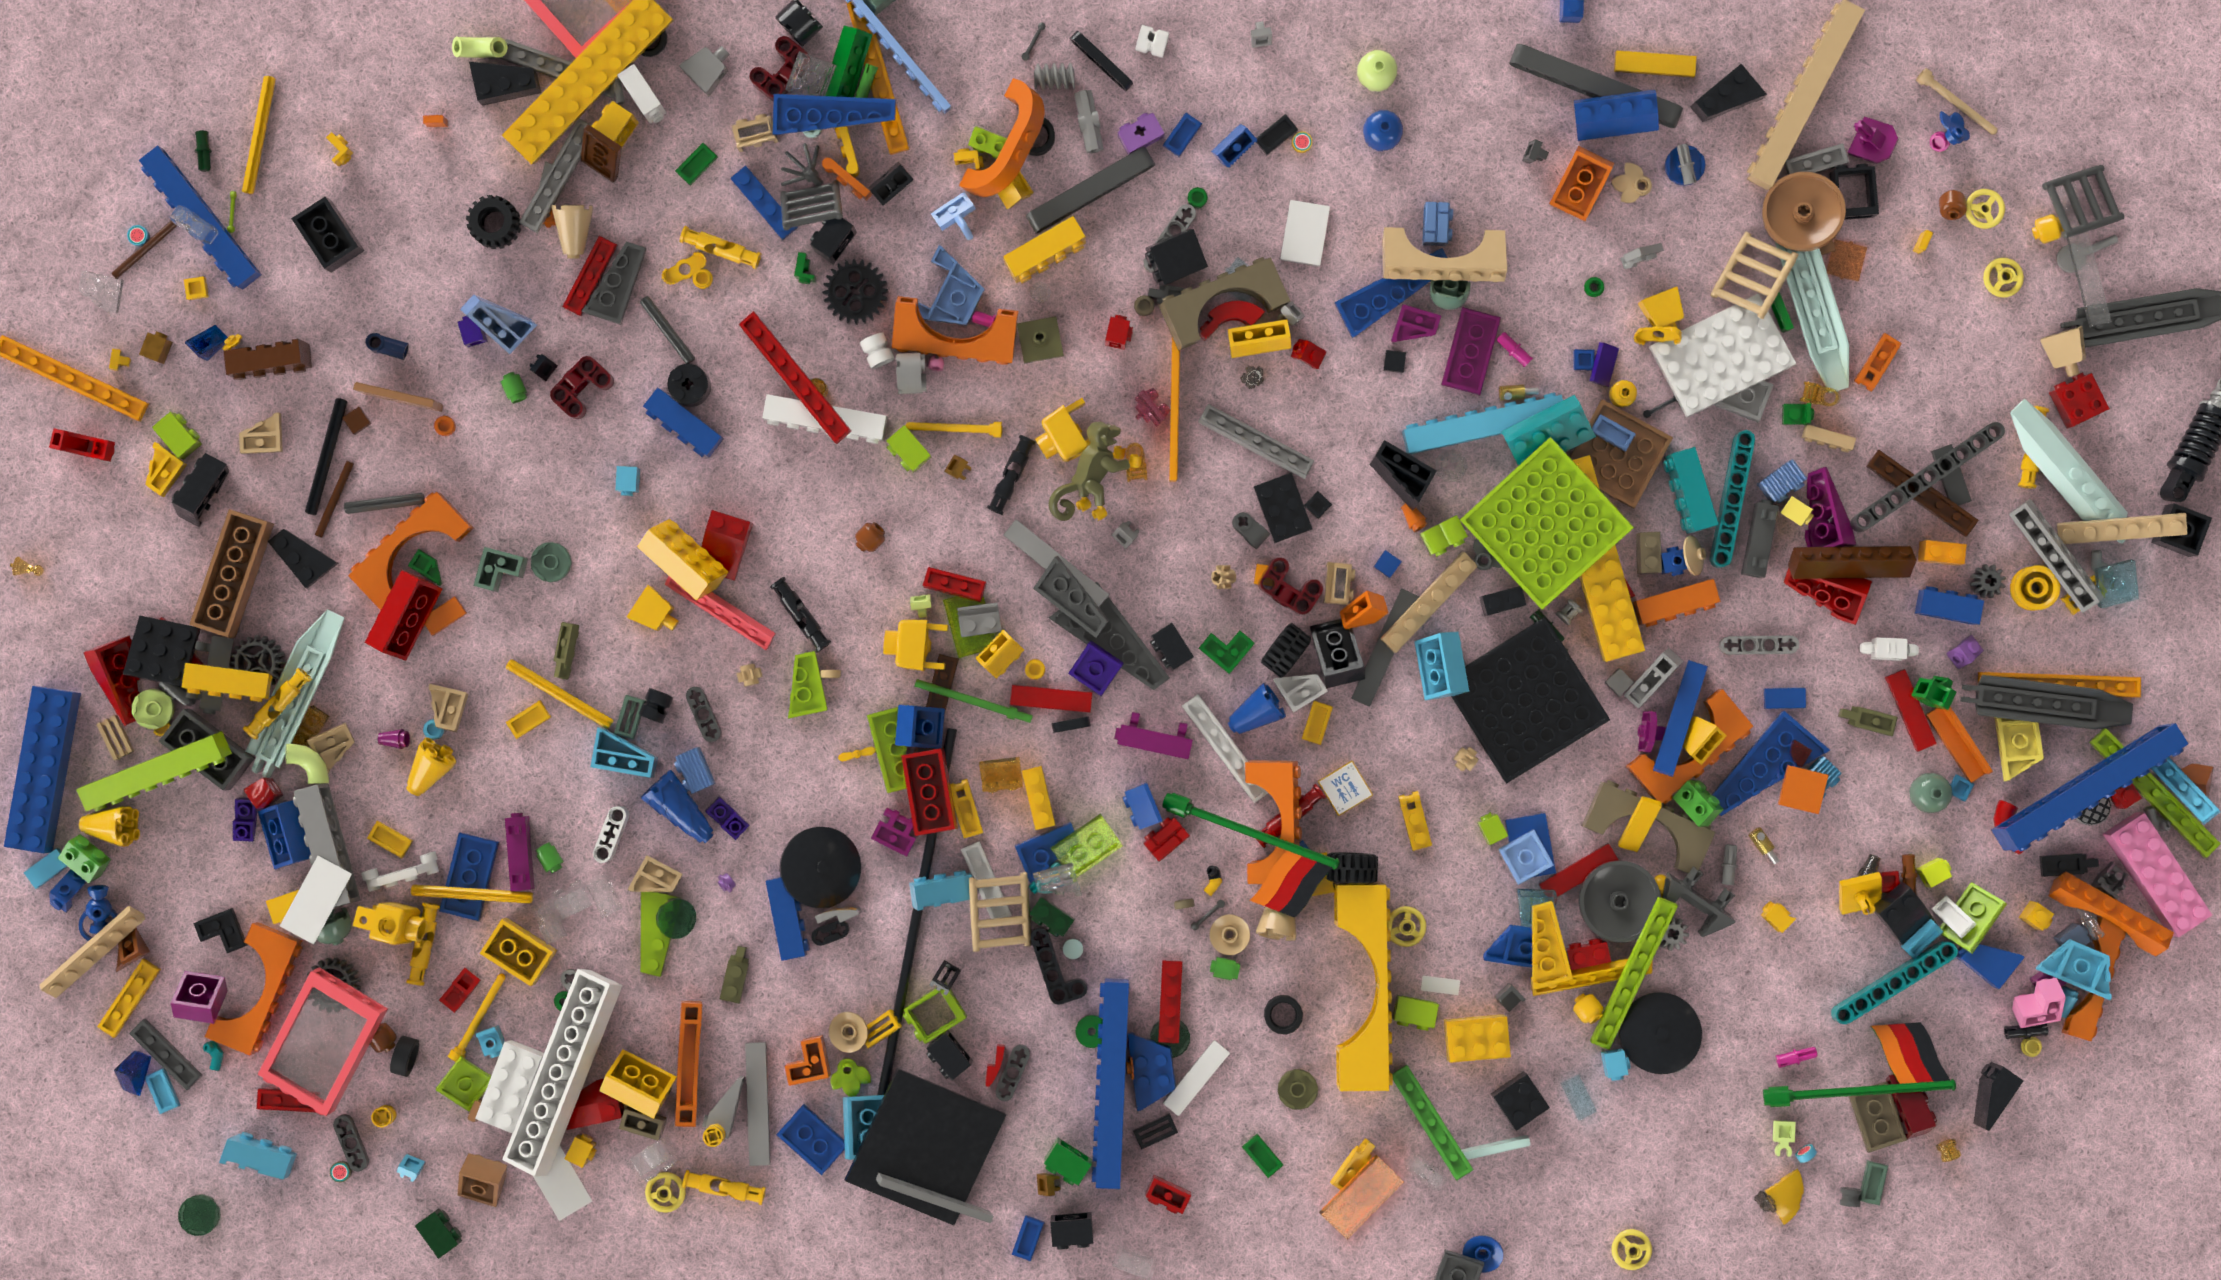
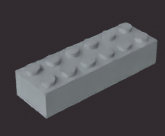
(324, 833)

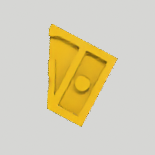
(163, 470)

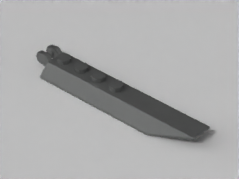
(2152, 316)
(2048, 703)

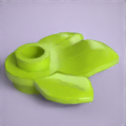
(850, 1080)

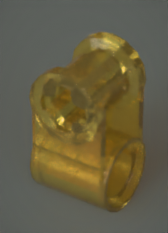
(1818, 394)
(1132, 476)

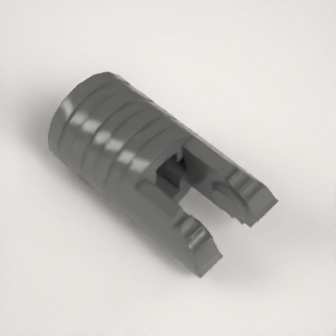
(177, 693)

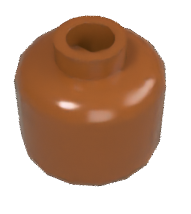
(1952, 205)
(870, 537)
(383, 1039)

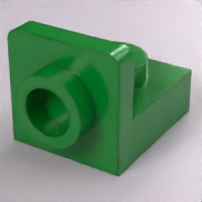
(803, 265)
(1797, 414)

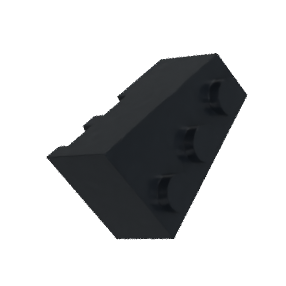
(503, 82)
(1728, 94)
(199, 488)

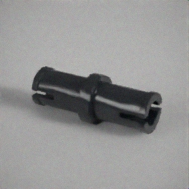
(2026, 1033)

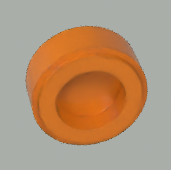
(444, 425)

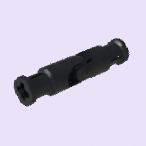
(1006, 486)
(798, 611)

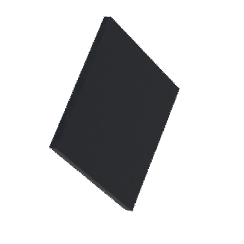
(1528, 700)
(926, 1140)

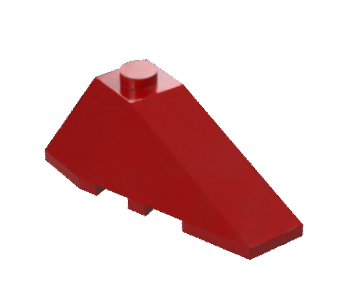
(1840, 595)
(107, 666)
(594, 1107)

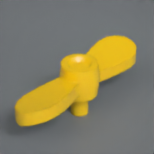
(856, 754)

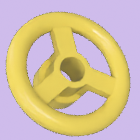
(1976, 208)
(2009, 272)
(1418, 936)
(661, 1198)
(1632, 1256)

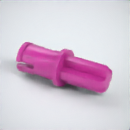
(983, 319)
(1514, 349)
(1796, 1057)

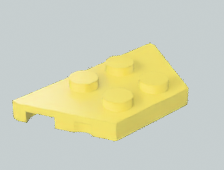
(2018, 745)

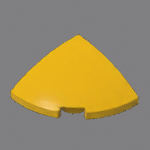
(1787, 1195)

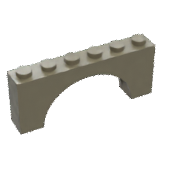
(1257, 280)
(1613, 803)

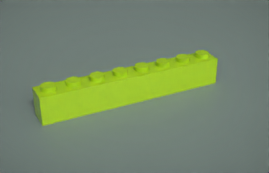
(153, 771)

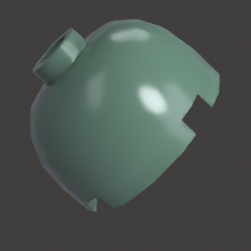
(1449, 293)
(1931, 793)
(336, 928)

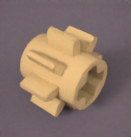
(1223, 576)
(749, 675)
(1466, 758)

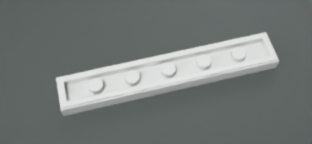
(1222, 744)

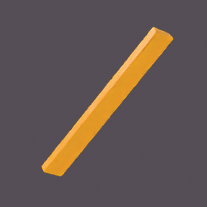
(881, 87)
(72, 378)
(1174, 413)
(2113, 685)

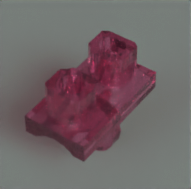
(1148, 409)

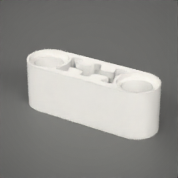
(604, 837)

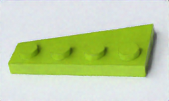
(883, 733)
(653, 943)

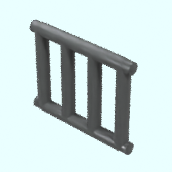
(2082, 175)
(835, 204)

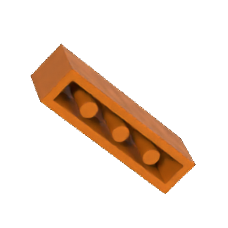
(1675, 602)

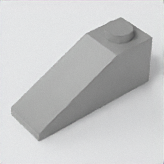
(1653, 678)
(726, 1108)

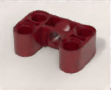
(782, 76)
(575, 381)
(1285, 593)

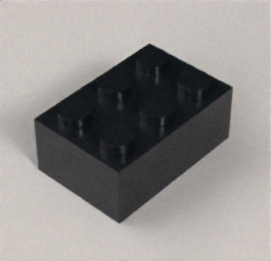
(327, 234)

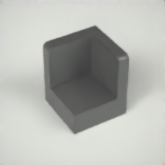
(1509, 997)

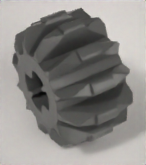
(1990, 588)

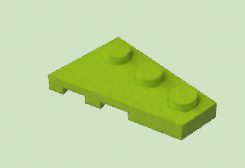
(807, 687)

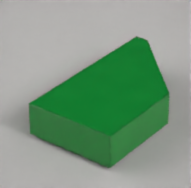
(426, 566)

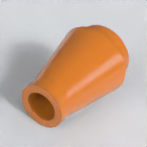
(1415, 519)

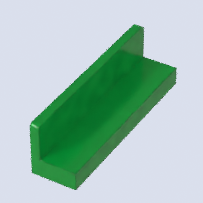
(849, 61)

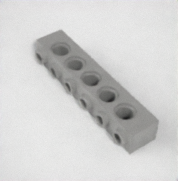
(2056, 555)

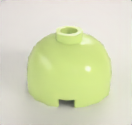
(1377, 70)

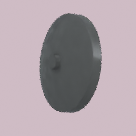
(1617, 900)

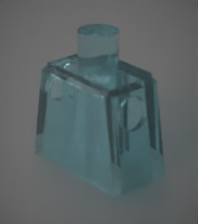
(1529, 898)

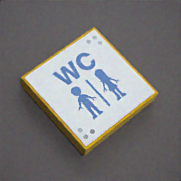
(1345, 788)

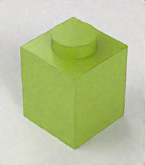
(1492, 828)

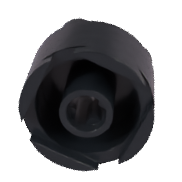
(798, 22)
(679, 378)

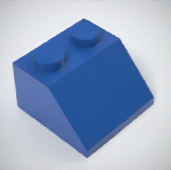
(919, 726)
(1142, 805)

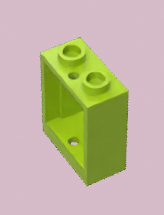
(920, 1033)

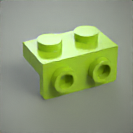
(986, 141)

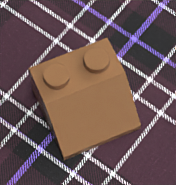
(481, 1179)

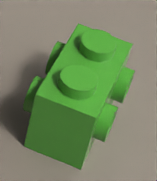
(1698, 803)
(84, 858)

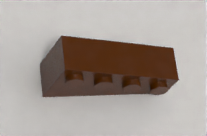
(268, 359)

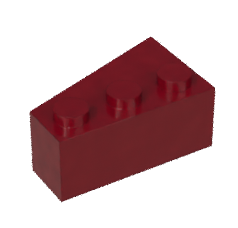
(1913, 1111)

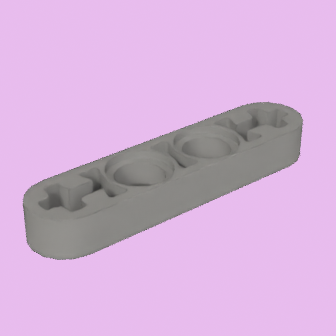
(1166, 233)
(1758, 645)

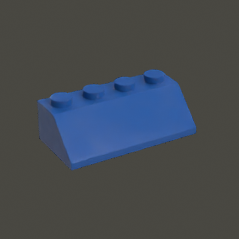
(1616, 115)

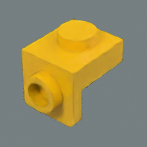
(340, 143)
(965, 156)

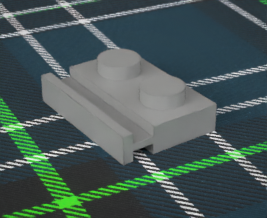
(979, 619)

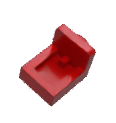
(1308, 353)

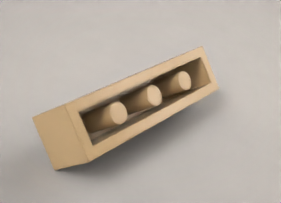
(1827, 437)

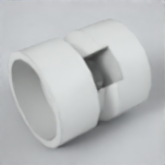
(1145, 40)
(877, 351)

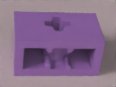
(1146, 123)

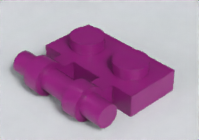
(893, 837)

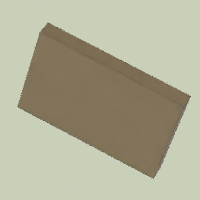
(1878, 1120)

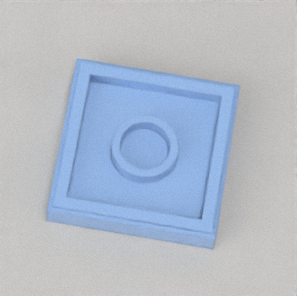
(1525, 857)

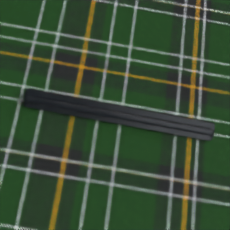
(326, 456)

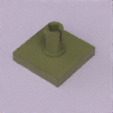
(1040, 340)

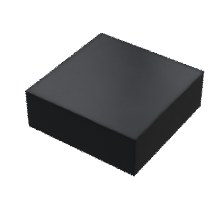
(1394, 361)
(1317, 505)

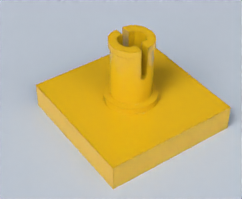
(1860, 893)

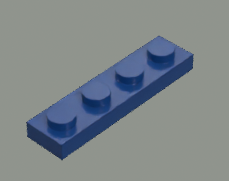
(761, 200)

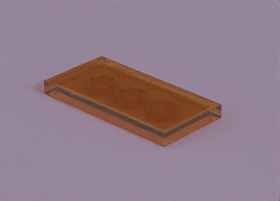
(1361, 1197)

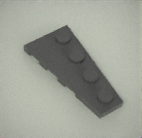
(615, 290)
(1068, 595)

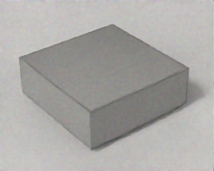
(1619, 682)

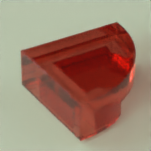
(1799, 753)

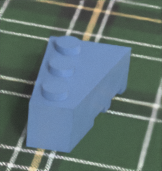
(499, 323)

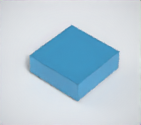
(1961, 787)

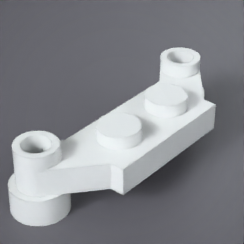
(374, 881)

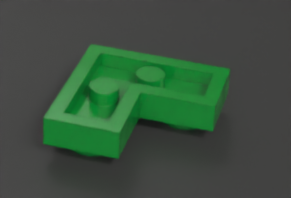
(1227, 655)

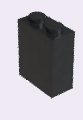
(1175, 257)

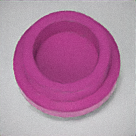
(1939, 142)

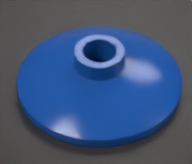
(1491, 1257)

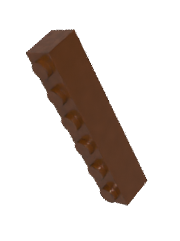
(1852, 562)

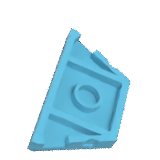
(2080, 967)

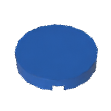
(1672, 162)

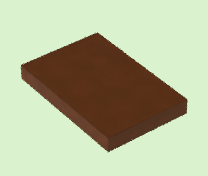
(601, 153)

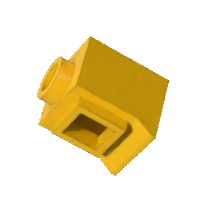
(1777, 916)

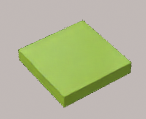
(464, 1083)

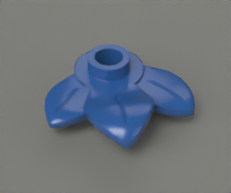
(1955, 128)

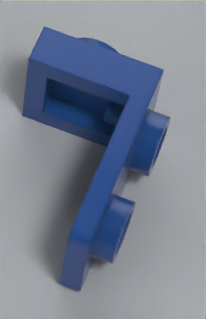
(65, 890)

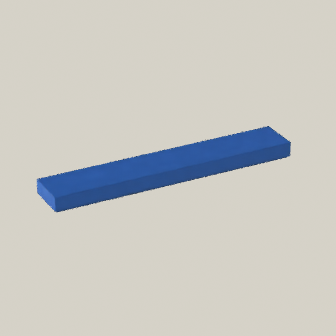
(1680, 718)

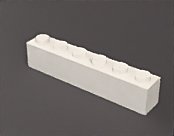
(795, 414)

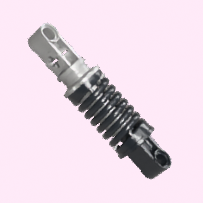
(2197, 448)

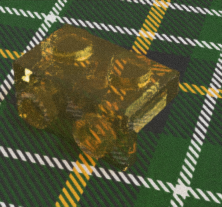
(1001, 774)

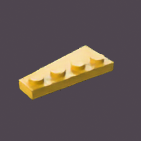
(1548, 949)

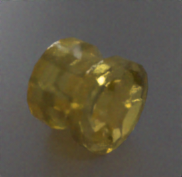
(1948, 1150)

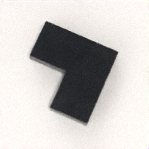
(226, 926)

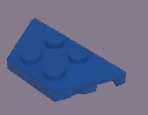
(1512, 947)
(1152, 1070)

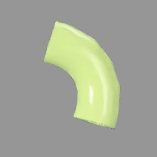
(479, 47)
(309, 760)

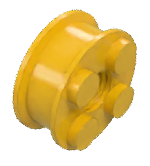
(2022, 591)

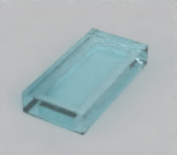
(1578, 1097)

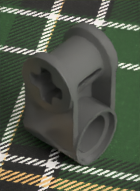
(1253, 532)

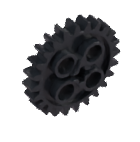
(841, 279)

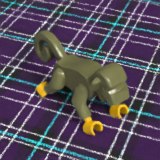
(1091, 469)

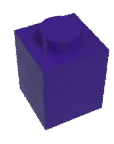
(471, 333)

